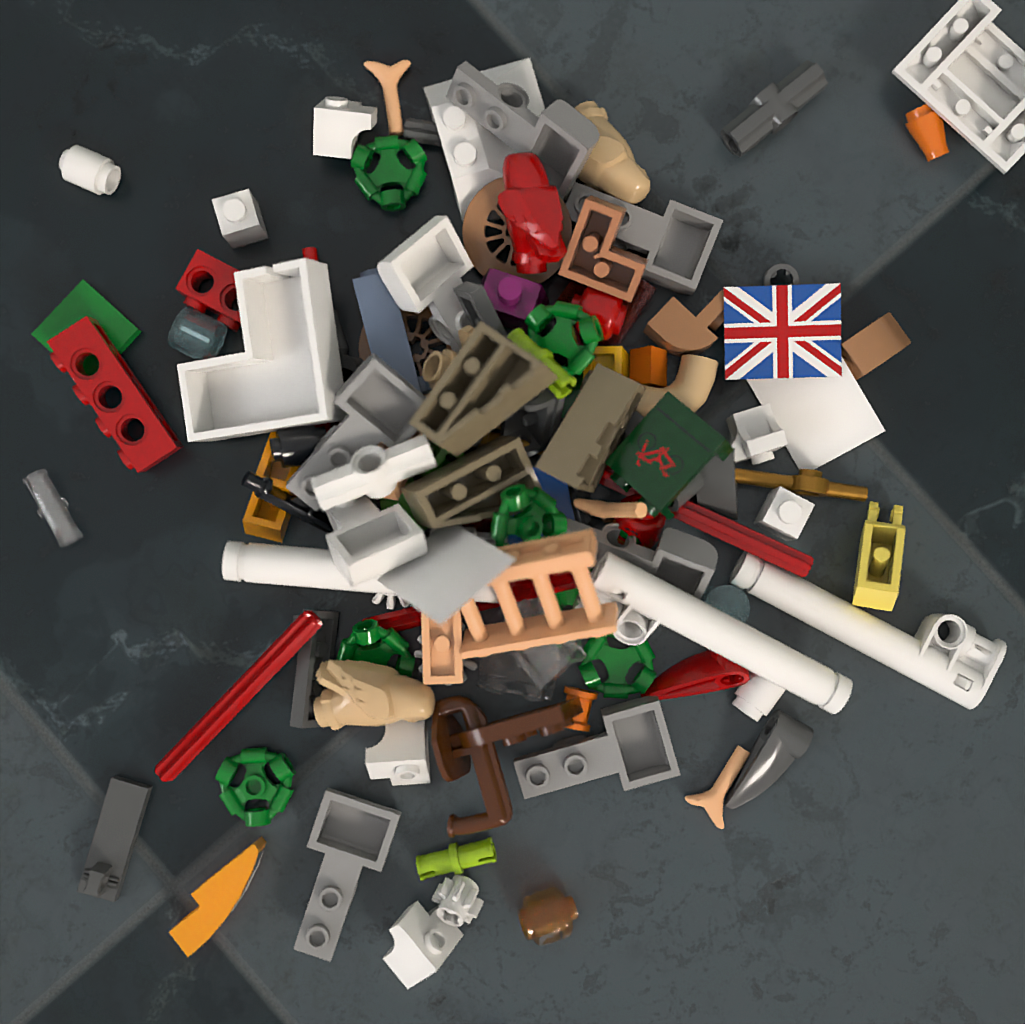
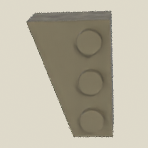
(480, 390)
(591, 428)
(470, 484)

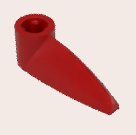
(698, 675)

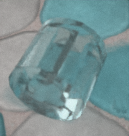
(196, 334)
(729, 600)

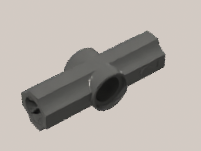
(774, 108)

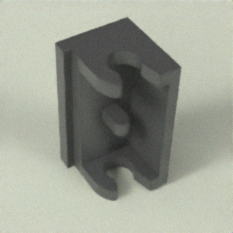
(535, 421)

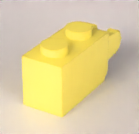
(879, 560)

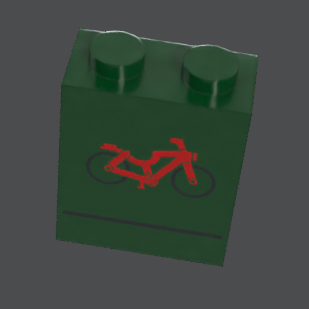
(665, 454)

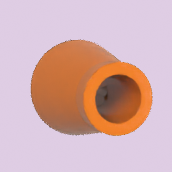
(928, 131)

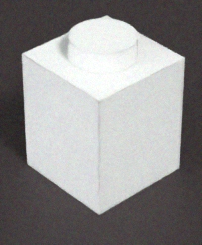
(240, 218)
(784, 513)

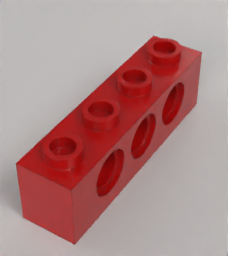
(69, 353)

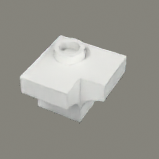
(338, 126)
(755, 434)
(401, 754)
(420, 944)

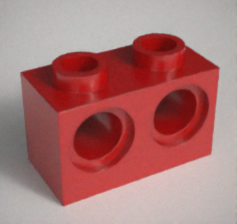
(220, 296)

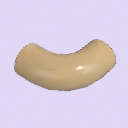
(691, 385)

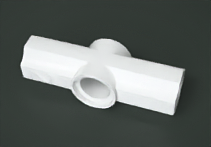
(373, 472)

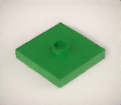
(88, 302)

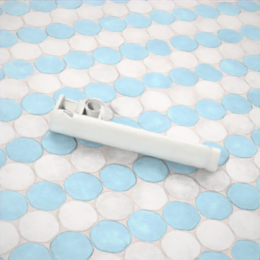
(308, 567)
(650, 601)
(944, 666)

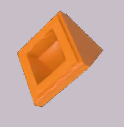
(648, 366)

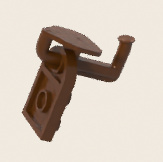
(454, 745)

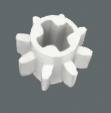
(457, 900)

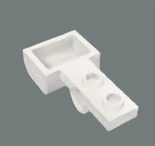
(424, 275)
(372, 540)

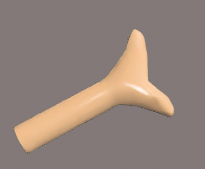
(389, 78)
(608, 510)
(713, 799)

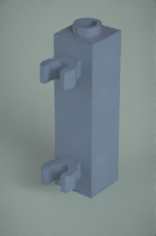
(386, 327)

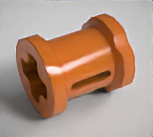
(586, 699)

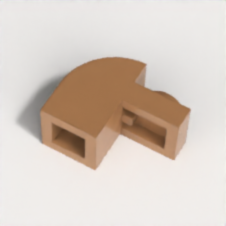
(683, 333)
(874, 345)

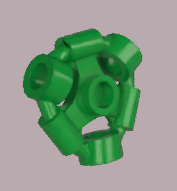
(389, 171)
(563, 337)
(536, 519)
(369, 632)
(617, 665)
(256, 784)

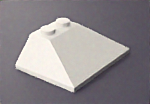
(972, 80)
(469, 148)

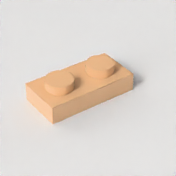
(441, 650)

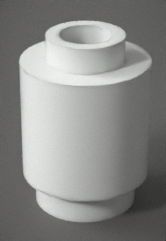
(89, 170)
(757, 696)

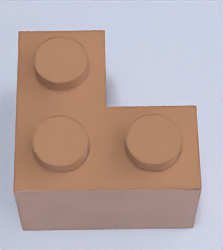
(594, 259)

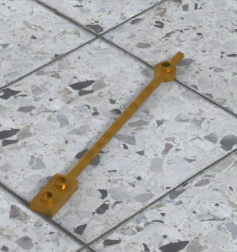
(807, 483)

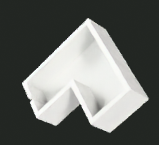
(287, 364)

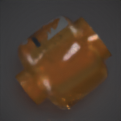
(547, 916)

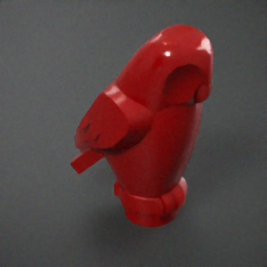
(531, 213)

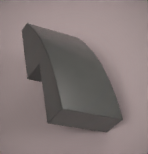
(720, 487)

